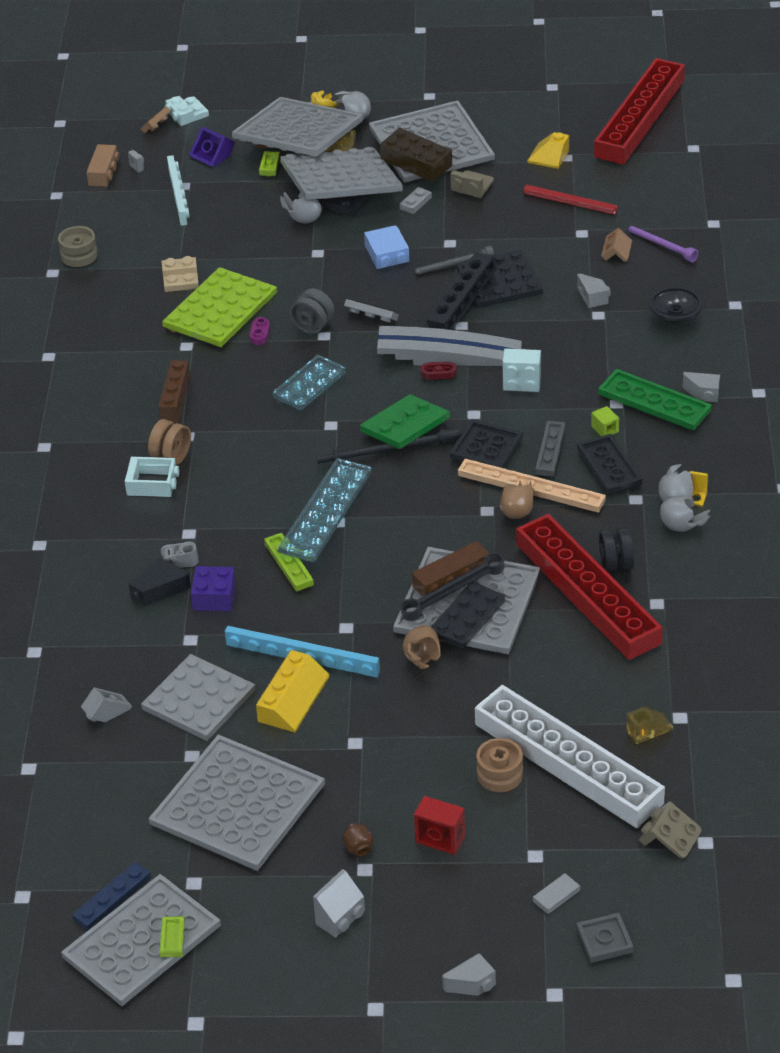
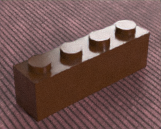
(174, 391)
(448, 568)

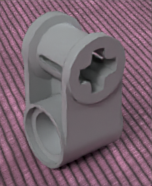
(181, 554)

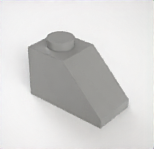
(593, 290)
(702, 386)
(104, 705)
(470, 977)

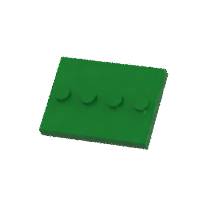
(404, 421)

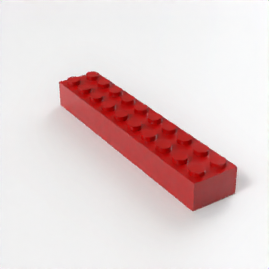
(639, 111)
(589, 586)

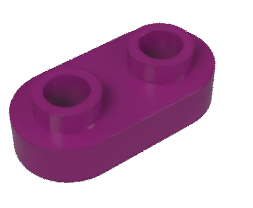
(259, 331)

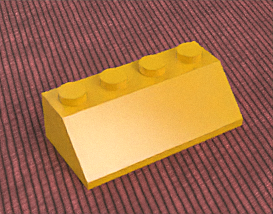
(291, 692)

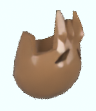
(517, 500)
(421, 646)

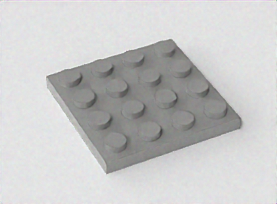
(198, 697)

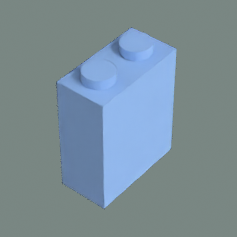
(386, 247)

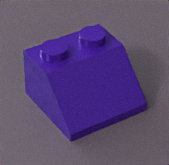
(211, 147)

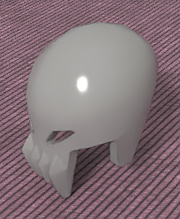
(355, 102)
(302, 210)
(675, 484)
(676, 513)

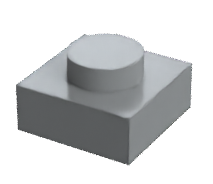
(136, 161)

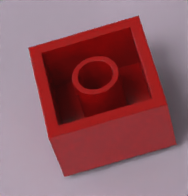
(439, 825)

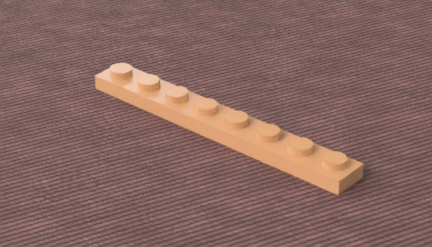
(542, 487)

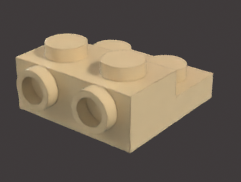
(180, 274)

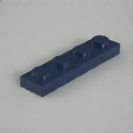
(111, 896)

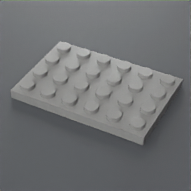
(125, 946)

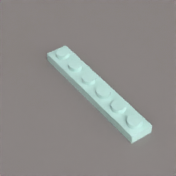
(178, 190)

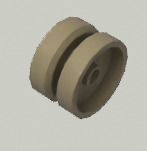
(77, 246)

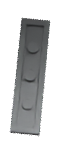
(550, 448)

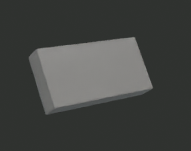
(556, 893)

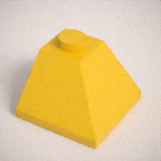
(551, 151)

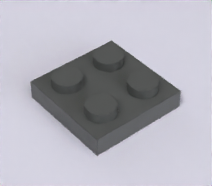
(604, 937)

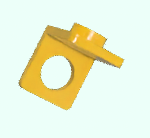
(700, 485)

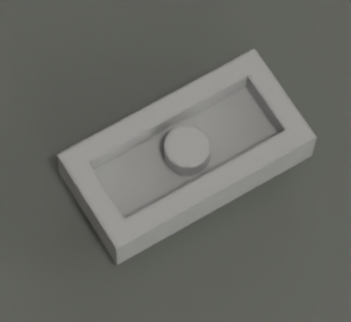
(415, 200)

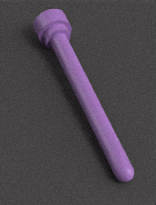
(689, 253)

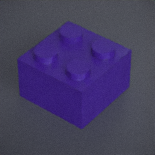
(213, 588)

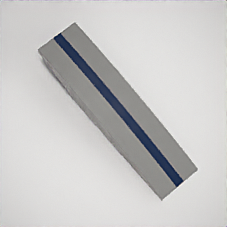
(443, 345)

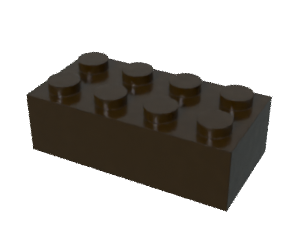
(416, 154)

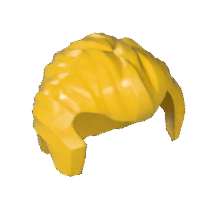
(316, 98)

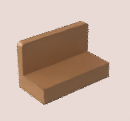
(618, 244)

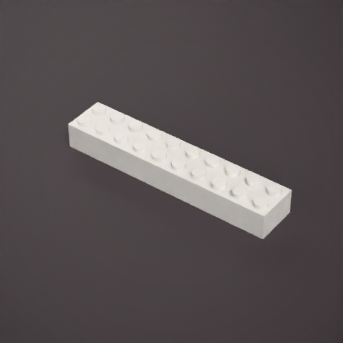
(570, 756)

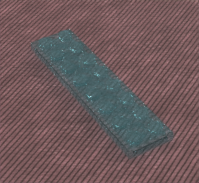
(325, 510)

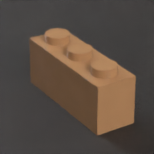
(102, 165)

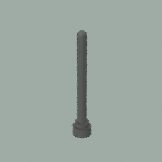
(448, 263)

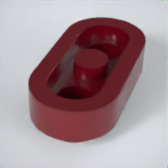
(438, 370)

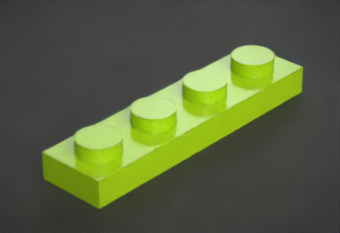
(290, 565)

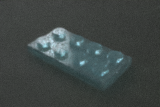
(309, 382)

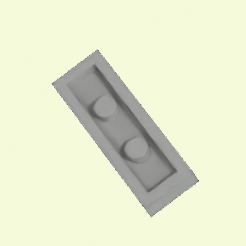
(371, 311)

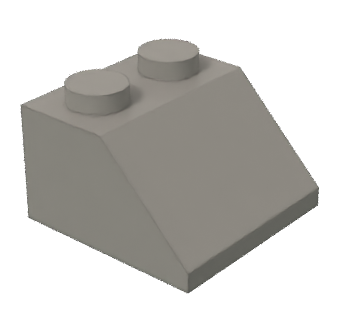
(338, 904)

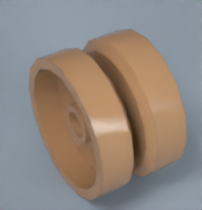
(169, 440)
(499, 765)

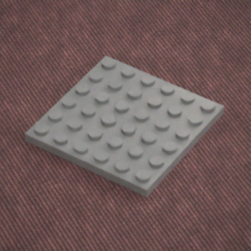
(441, 124)
(297, 126)
(341, 173)
(500, 631)
(237, 802)

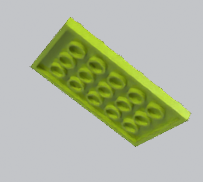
(219, 307)

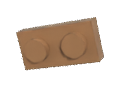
(159, 117)

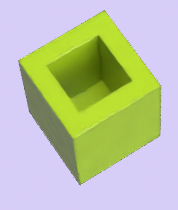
(605, 421)

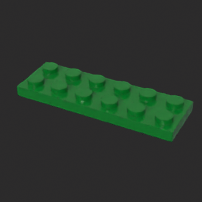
(655, 399)

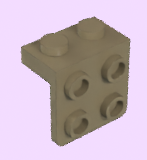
(470, 183)
(672, 829)

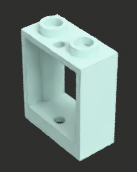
(151, 465)

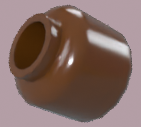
(358, 839)

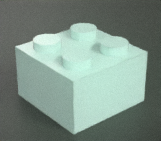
(521, 370)

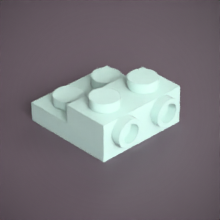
(186, 110)

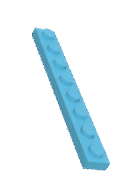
(321, 654)

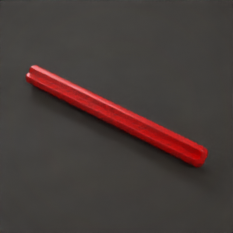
(570, 199)

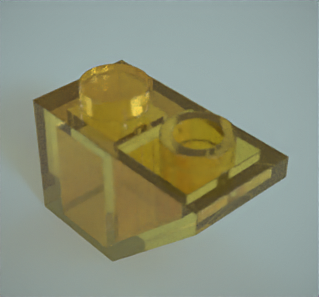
(646, 724)

